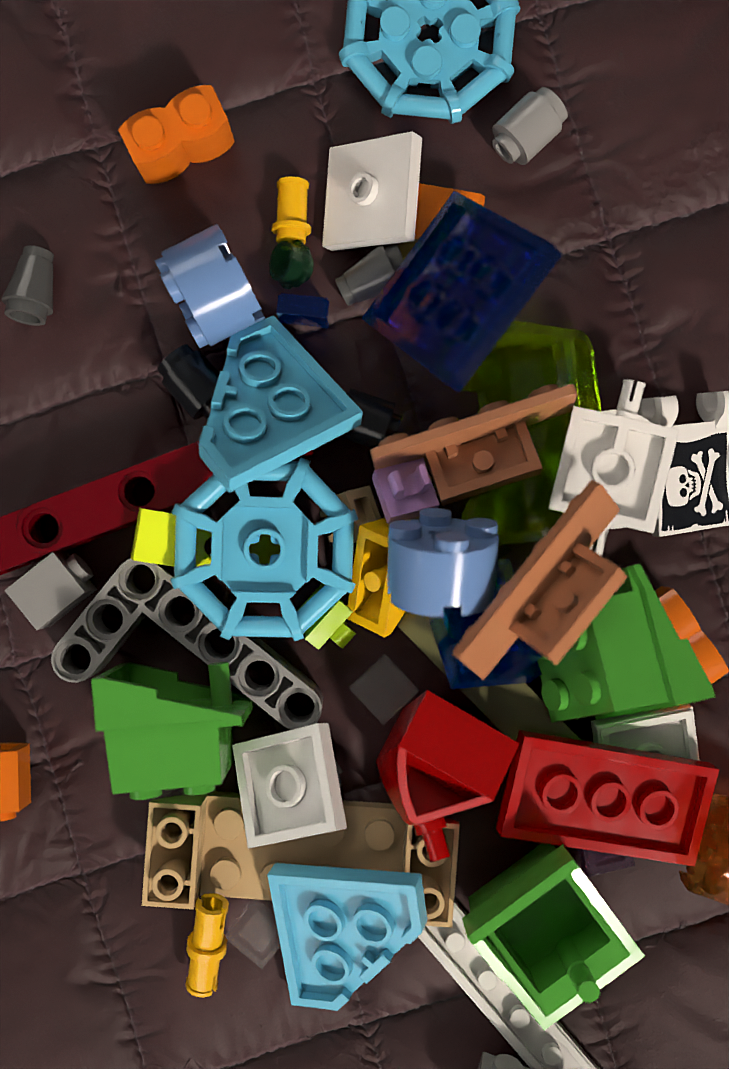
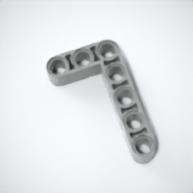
(157, 605)

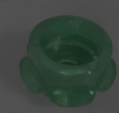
(291, 264)

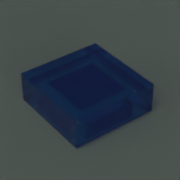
(303, 310)

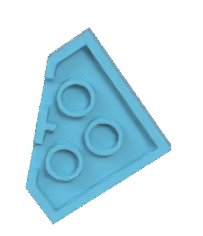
(270, 406)
(341, 927)

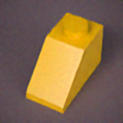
(370, 597)

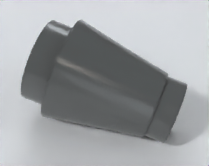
(369, 274)
(31, 287)

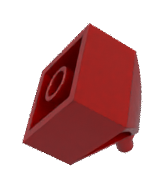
(440, 765)

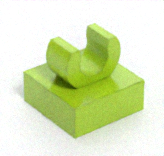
(330, 625)

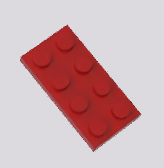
(606, 798)

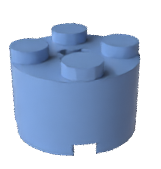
(213, 286)
(442, 563)

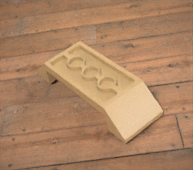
(202, 848)

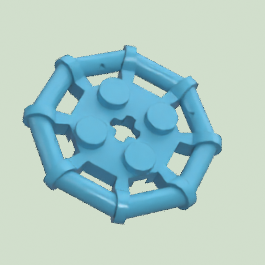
(429, 61)
(286, 571)

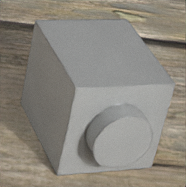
(52, 588)

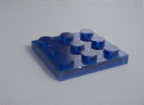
(461, 288)

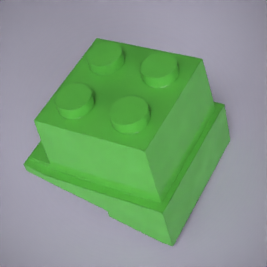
(625, 661)
(167, 729)
(548, 933)

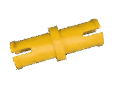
(206, 944)

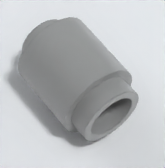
(529, 126)

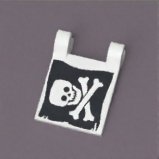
(699, 471)

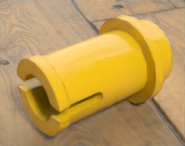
(291, 210)

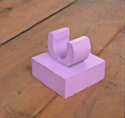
(404, 490)

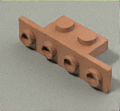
(482, 449)
(553, 590)

